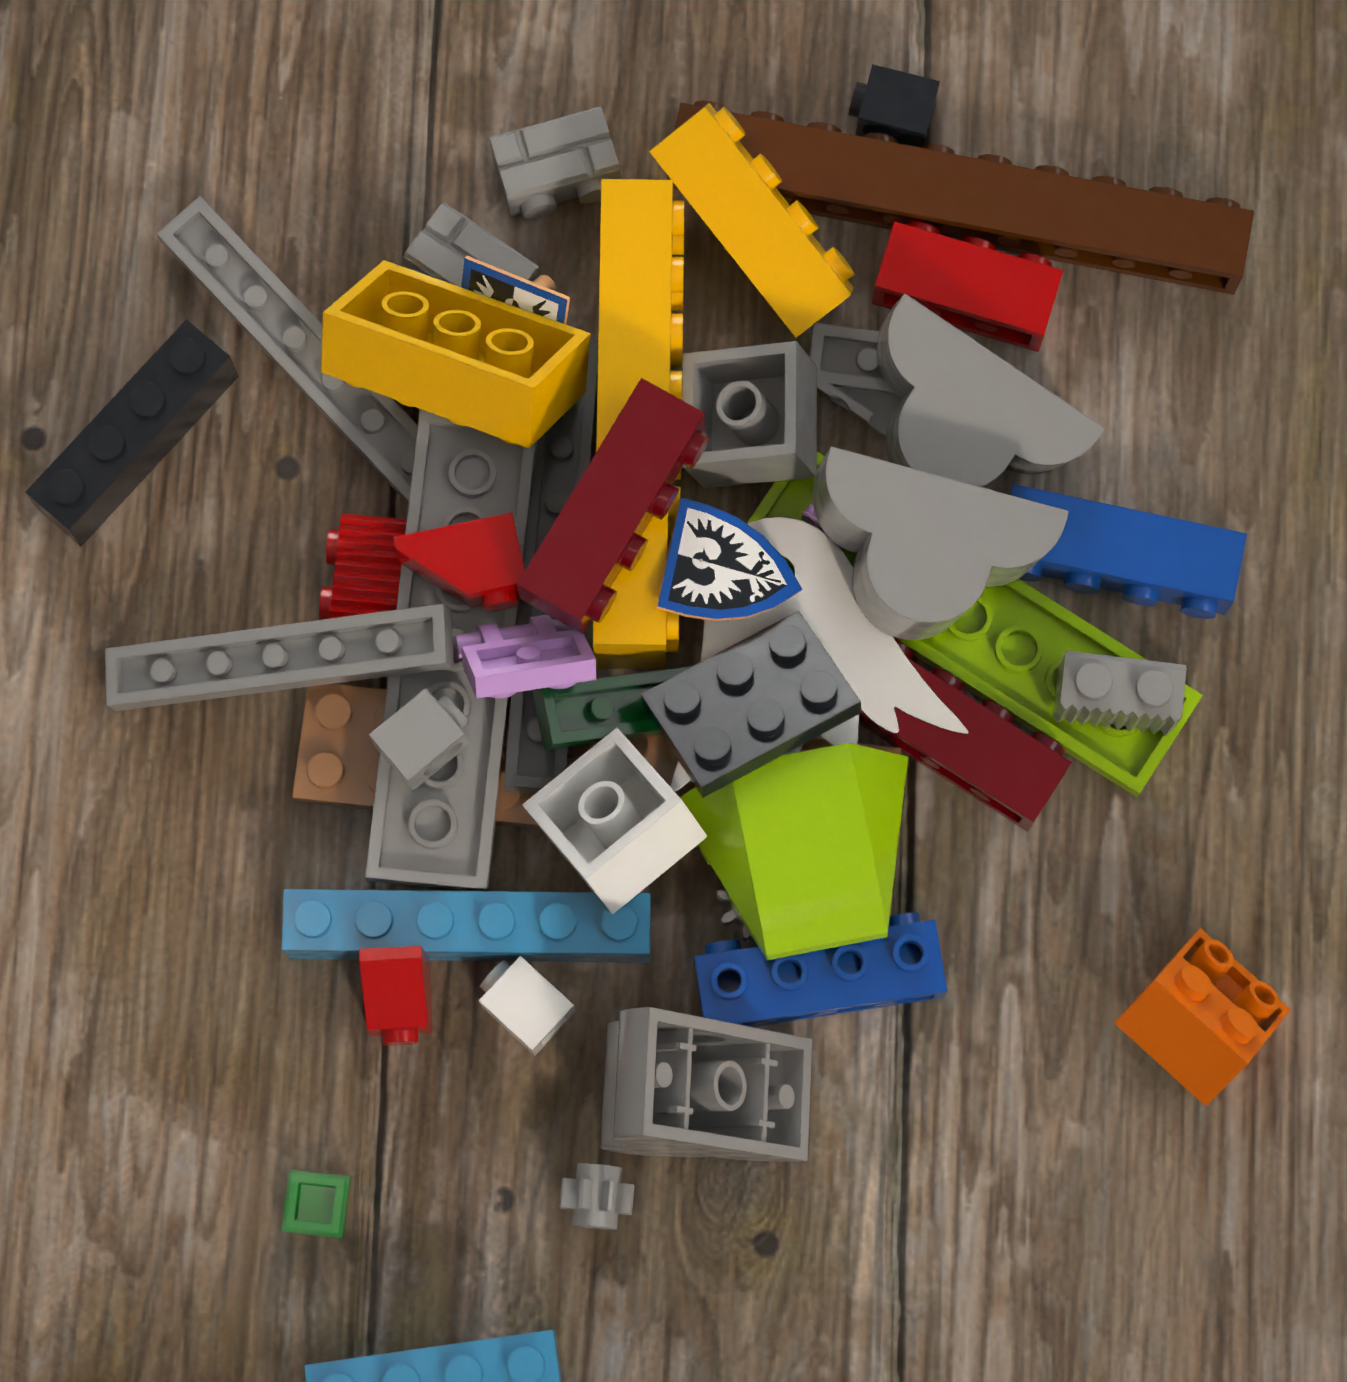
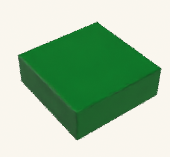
(316, 1204)

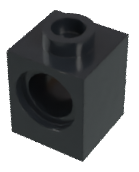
(894, 105)

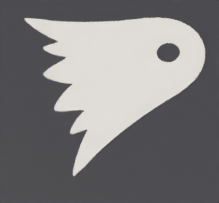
(861, 651)

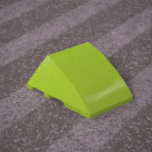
(808, 846)

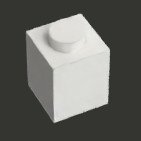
(525, 1003)

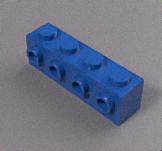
(862, 976)

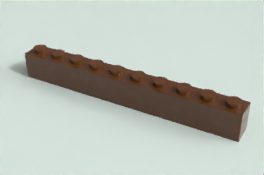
(1011, 206)

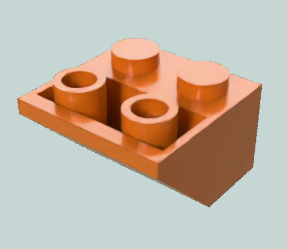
(1203, 1017)

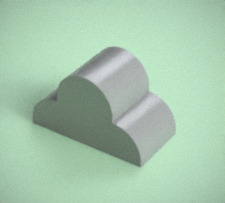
(968, 408)
(926, 539)
(704, 1088)

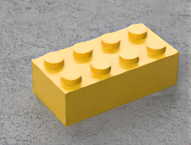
(455, 353)

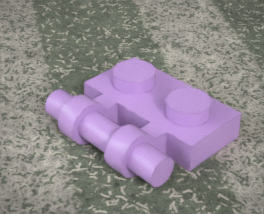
(524, 657)

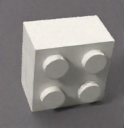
(615, 820)

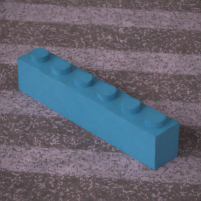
(466, 925)

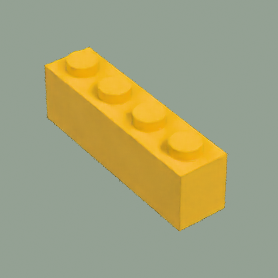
(753, 219)

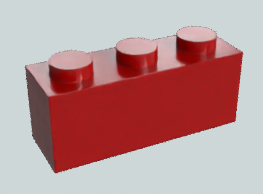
(969, 283)

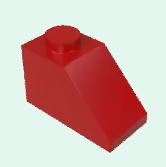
(468, 560)
(396, 993)

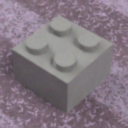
(756, 413)

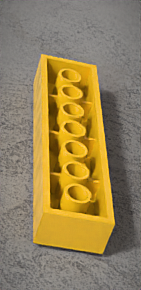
(637, 341)

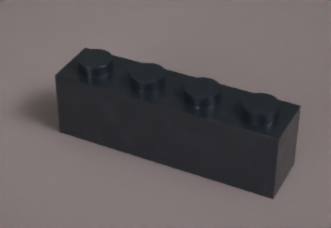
(133, 433)

